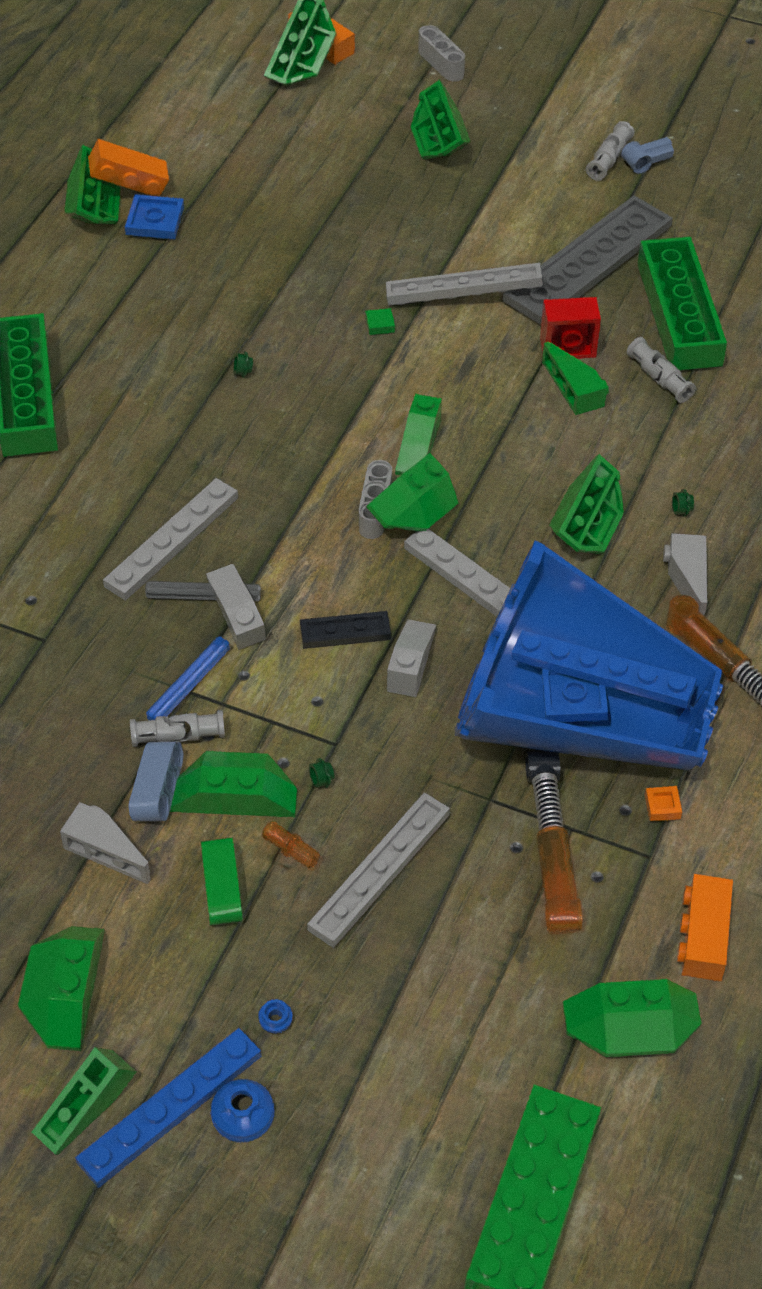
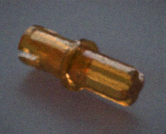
(290, 844)

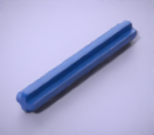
(189, 679)

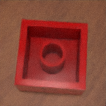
(571, 325)

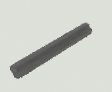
(190, 590)

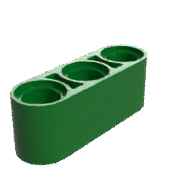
(221, 881)

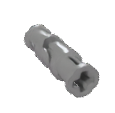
(610, 150)
(661, 370)
(167, 729)

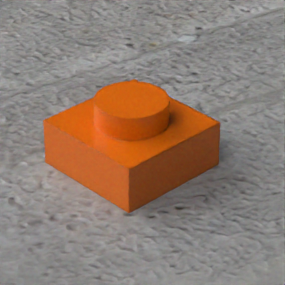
(663, 803)

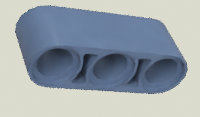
(156, 781)

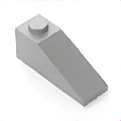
(688, 566)
(237, 606)
(410, 658)
(99, 839)

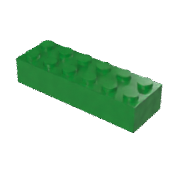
(681, 303)
(26, 387)
(534, 1193)

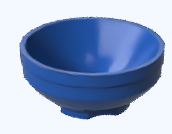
(242, 1124)

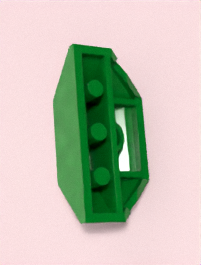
(302, 44)
(438, 123)
(89, 197)
(416, 497)
(590, 508)
(235, 786)
(61, 985)
(632, 1017)

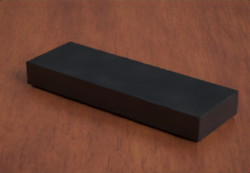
(345, 629)

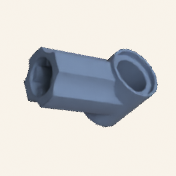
(642, 156)

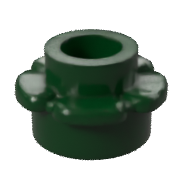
(242, 364)
(682, 503)
(321, 773)

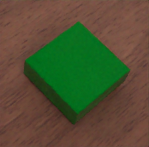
(380, 321)

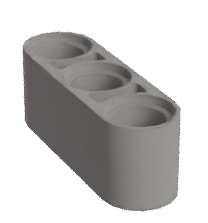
(441, 53)
(377, 479)

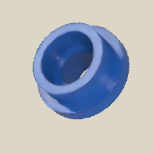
(271, 1008)

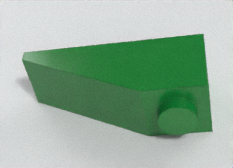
(576, 380)
(419, 432)
(84, 1098)

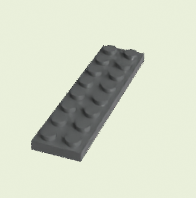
(592, 256)

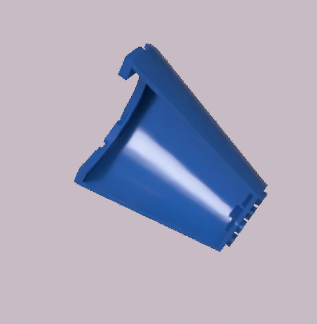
(565, 604)

